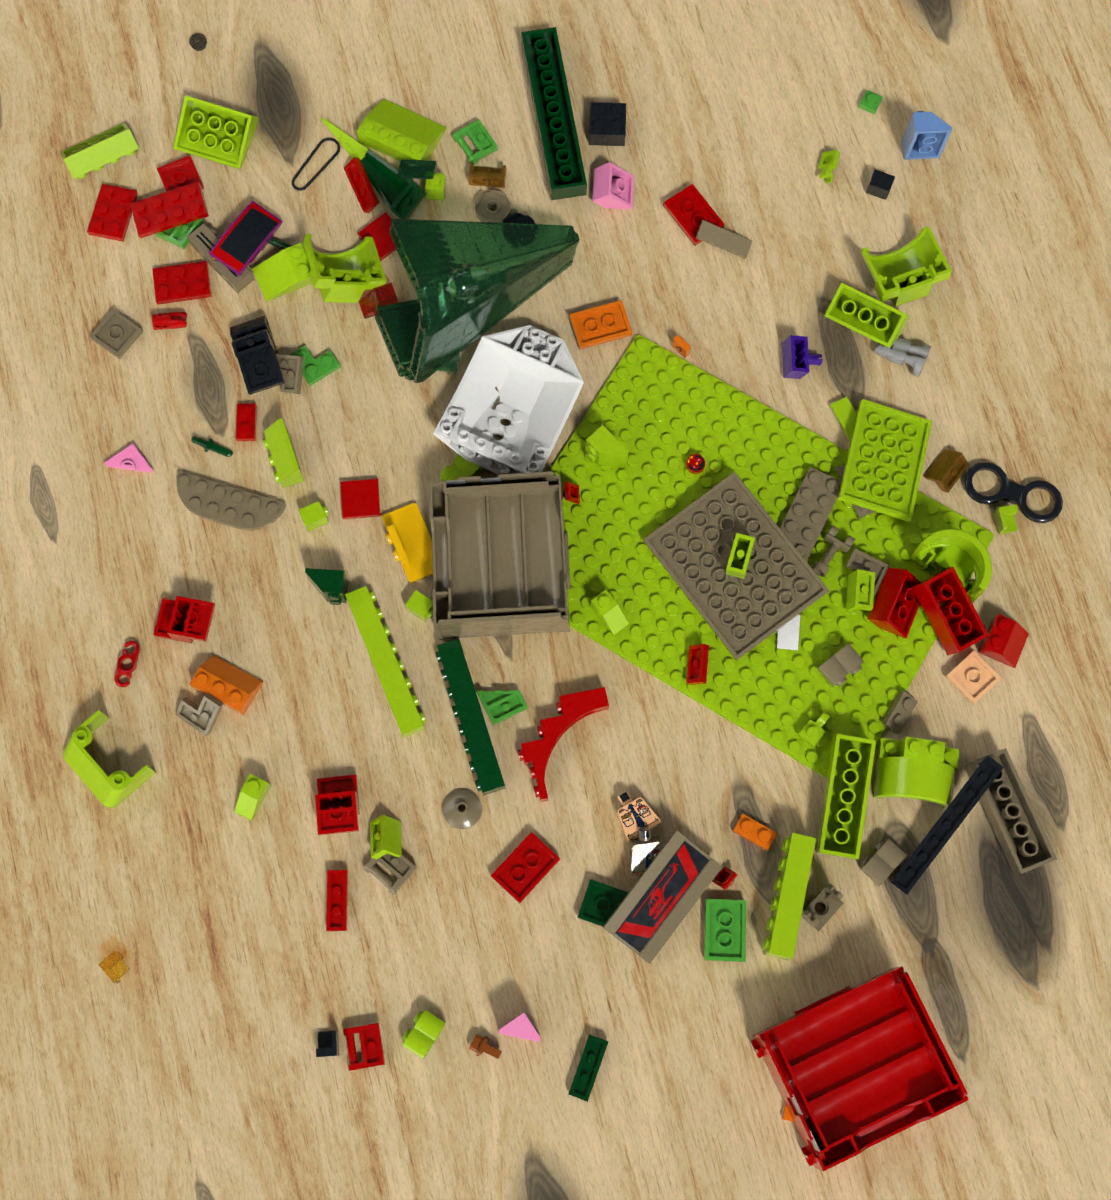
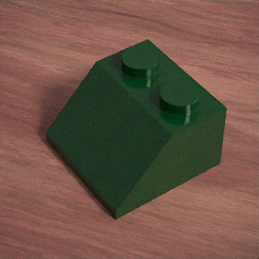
(330, 584)

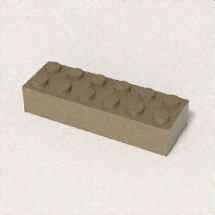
(1014, 817)

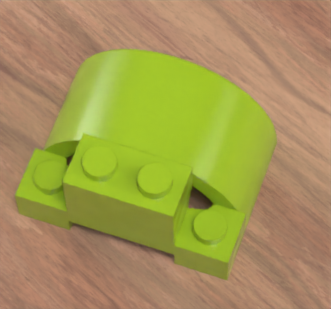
(909, 270)
(345, 274)
(959, 551)
(915, 770)

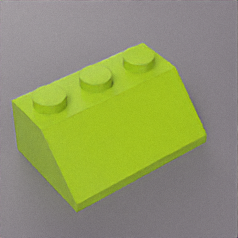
(282, 454)

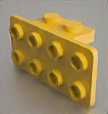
(410, 540)

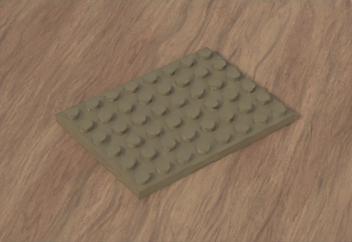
(696, 553)

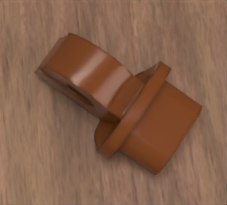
(480, 1045)

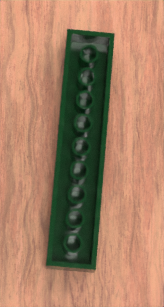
(553, 114)

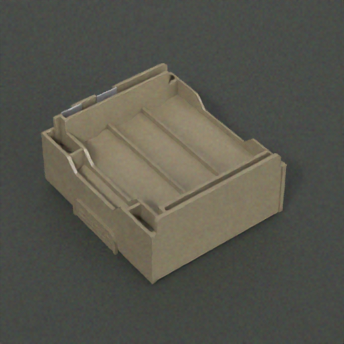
(499, 556)

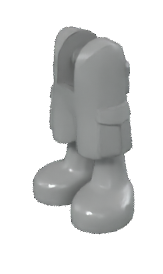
(898, 354)

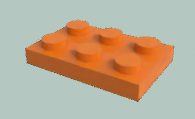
(600, 324)

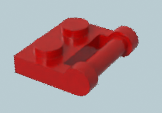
(370, 1044)

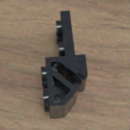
(256, 354)

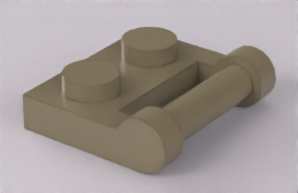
(400, 867)

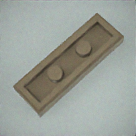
(723, 239)

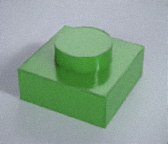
(870, 102)

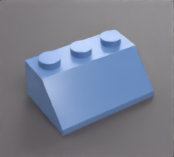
(925, 136)

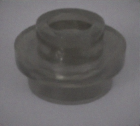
(198, 46)

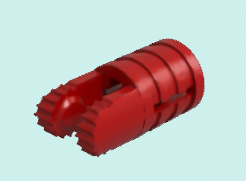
(169, 320)

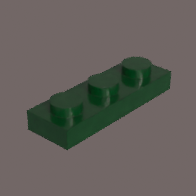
(588, 1068)

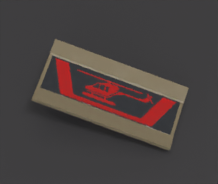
(662, 897)

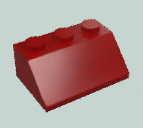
(895, 602)

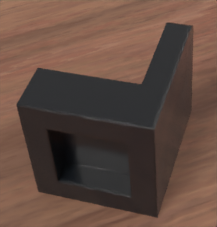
(880, 184)
(328, 1043)

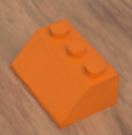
(226, 684)

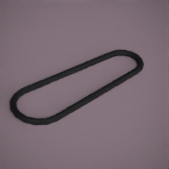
(326, 139)

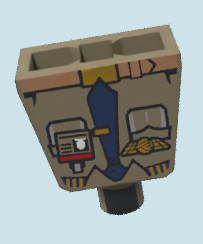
(643, 851)

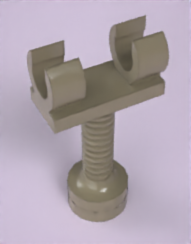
(821, 568)

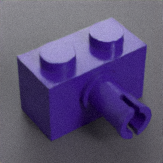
(797, 358)

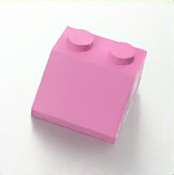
(613, 187)

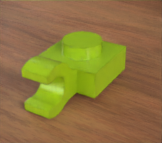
(828, 162)
(813, 730)

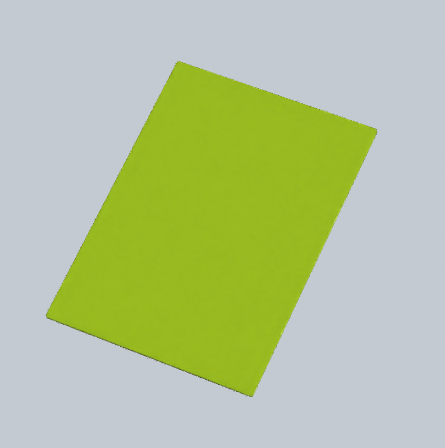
(662, 416)

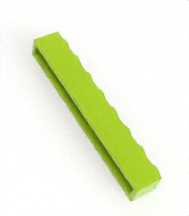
(384, 661)

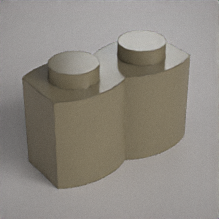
(840, 665)
(883, 861)

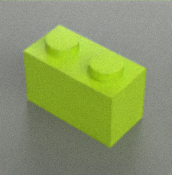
(740, 555)

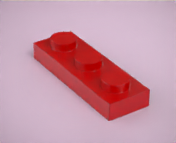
(361, 185)
(337, 900)

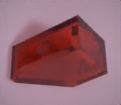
(377, 297)

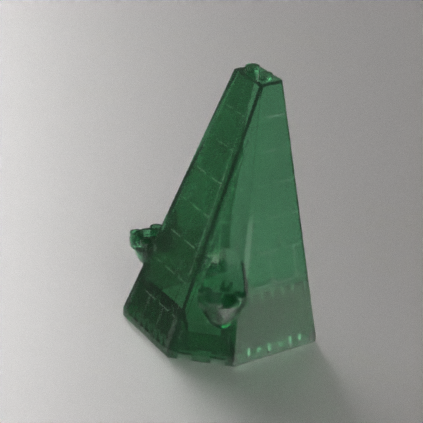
(464, 285)

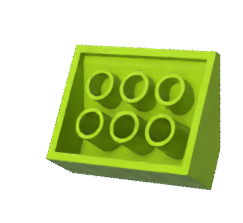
(214, 132)
(399, 132)

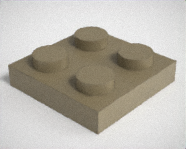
(116, 334)

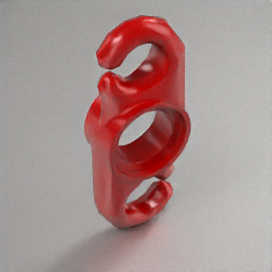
(127, 672)

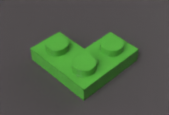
(317, 368)

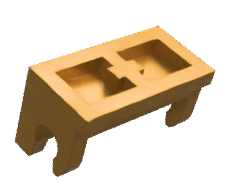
(487, 176)

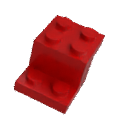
(184, 619)
(337, 805)

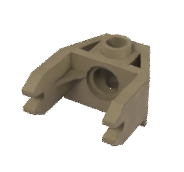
(831, 901)

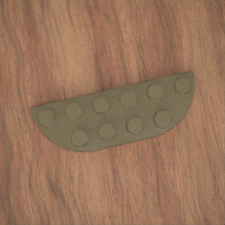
(226, 503)

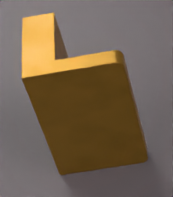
(947, 469)

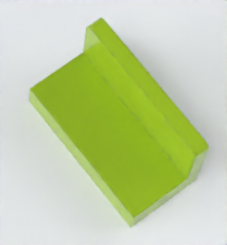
(860, 590)
(385, 837)

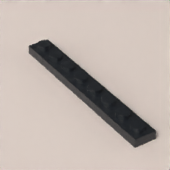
(947, 824)

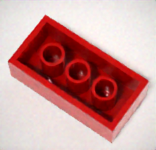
(950, 611)

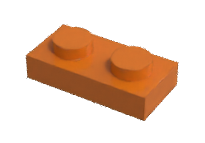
(754, 832)

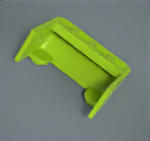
(110, 789)

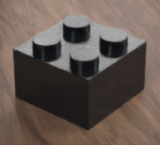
(607, 124)

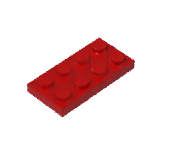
(169, 209)

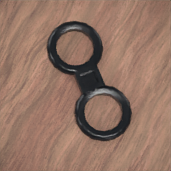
(1013, 492)

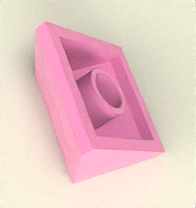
(520, 1028)

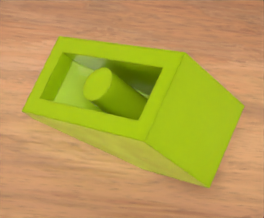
(609, 612)
(251, 796)

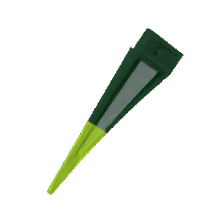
(399, 194)

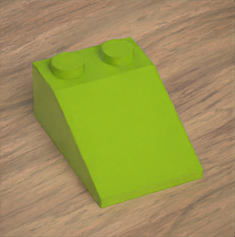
(283, 272)

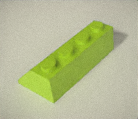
(99, 150)
(866, 315)

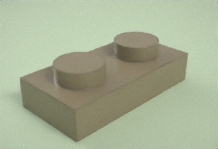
(899, 712)

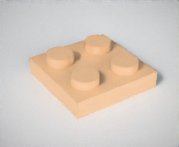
(973, 677)

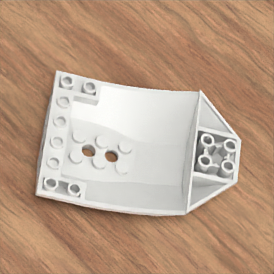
(535, 392)

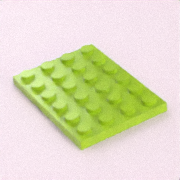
(885, 460)

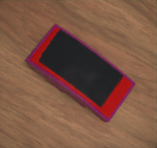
(245, 238)

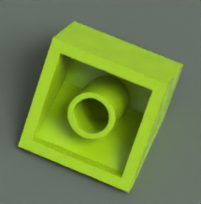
(605, 449)

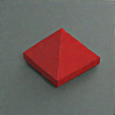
(571, 492)
(725, 878)

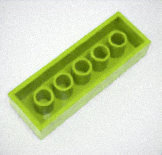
(846, 796)
(789, 897)

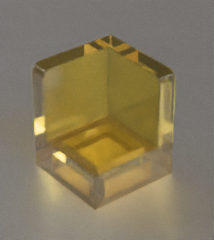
(114, 966)

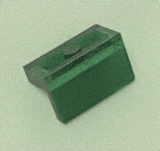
(417, 169)

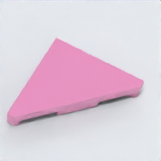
(129, 459)

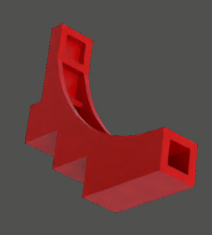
(573, 708)

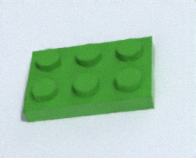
(725, 930)

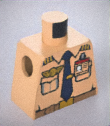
(634, 816)

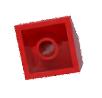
(1004, 641)

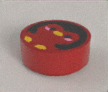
(695, 464)

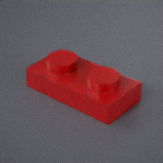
(246, 422)
(697, 664)

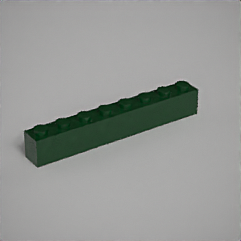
(471, 717)

